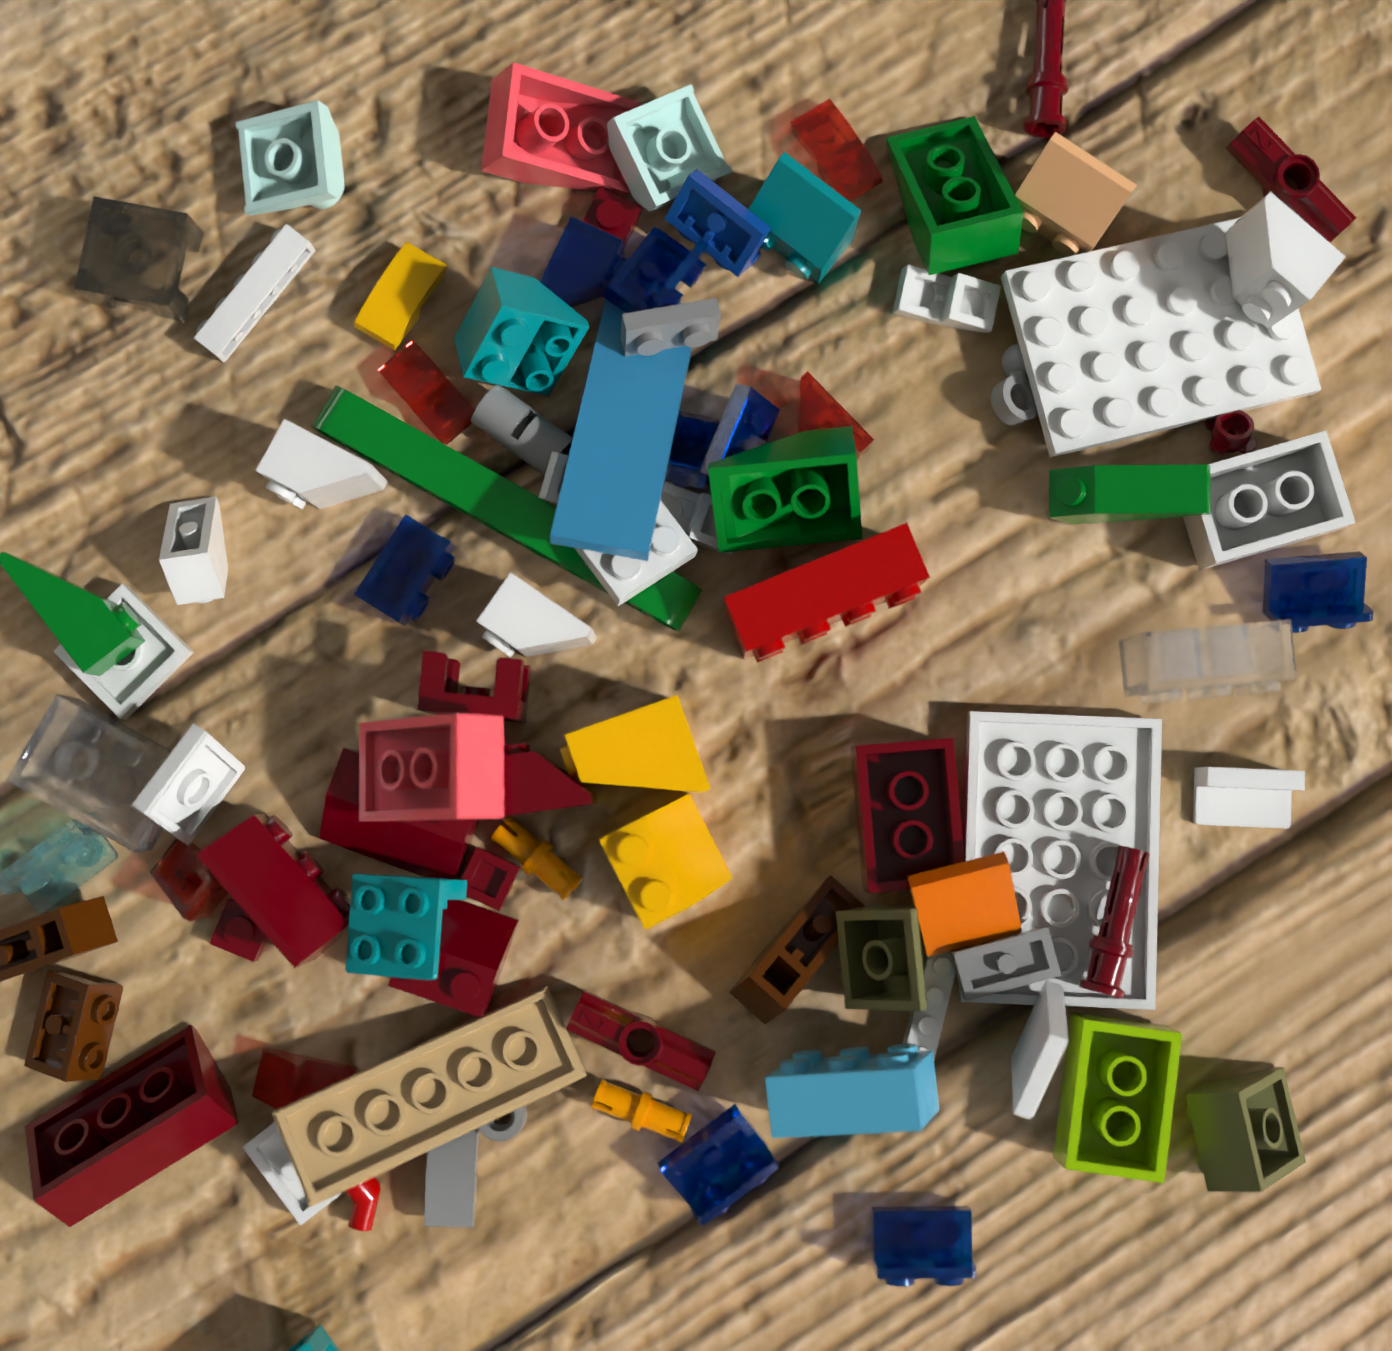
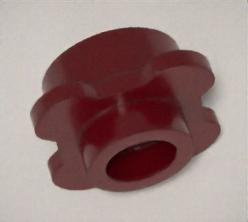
(1231, 433)

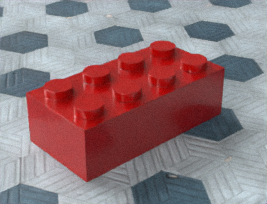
(826, 591)

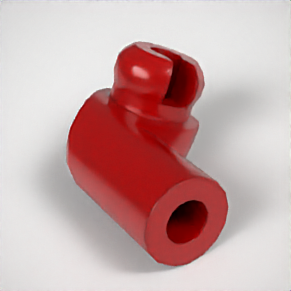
(365, 1202)

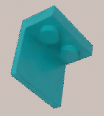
(398, 924)

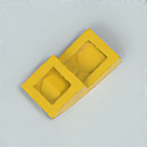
(399, 294)

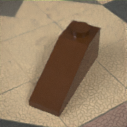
(55, 937)
(794, 953)

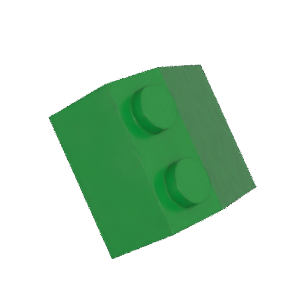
(955, 195)
(788, 492)

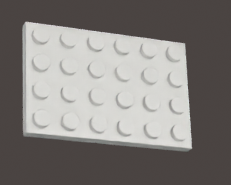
(1148, 340)
(1059, 805)

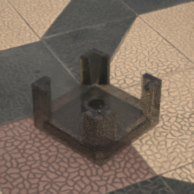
(136, 256)

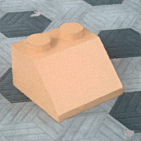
(1071, 197)

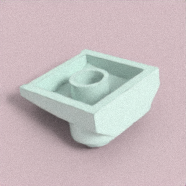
(662, 146)
(291, 159)

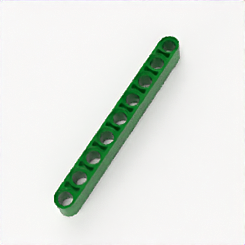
(480, 495)

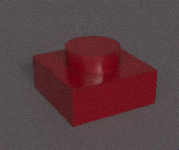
(613, 214)
(490, 878)
(238, 933)

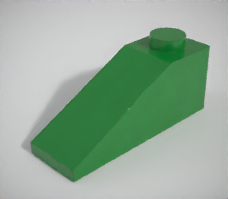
(1128, 492)
(86, 624)

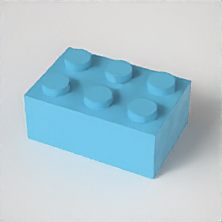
(852, 1092)

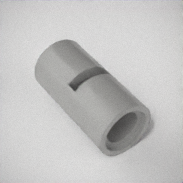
(520, 428)

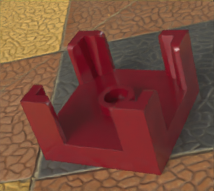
(440, 689)

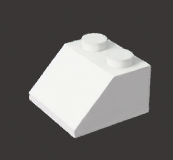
(1276, 261)
(315, 471)
(530, 622)

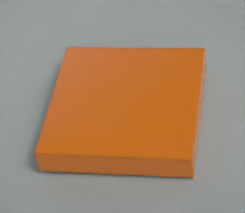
(965, 903)

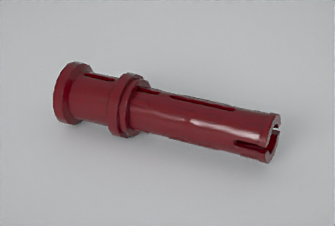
(1047, 83)
(1112, 944)

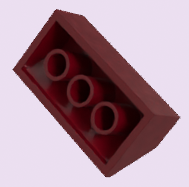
(128, 1127)

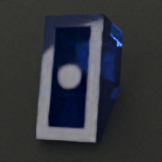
(583, 263)

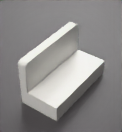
(1244, 796)

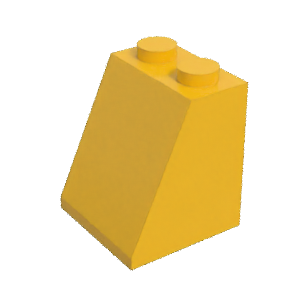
(638, 750)
(666, 861)

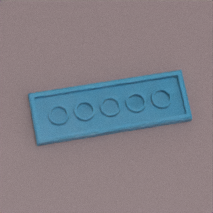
(620, 446)

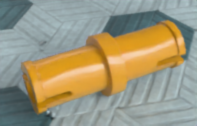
(537, 858)
(641, 1111)

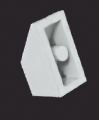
(194, 551)

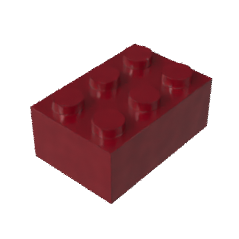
(906, 810)

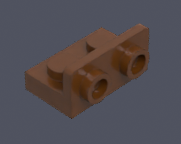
(73, 1027)

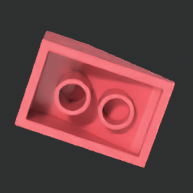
(552, 131)
(432, 768)

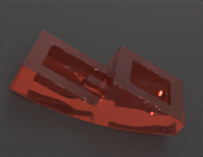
(836, 150)
(428, 392)

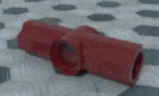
(1270, 159)
(670, 1055)

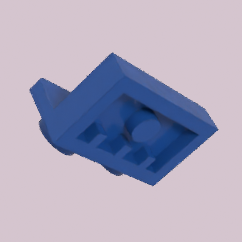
(713, 215)

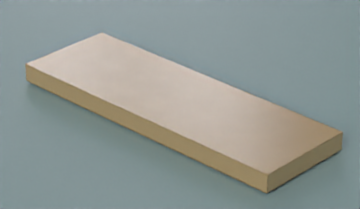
(428, 1096)

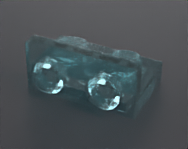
(58, 865)

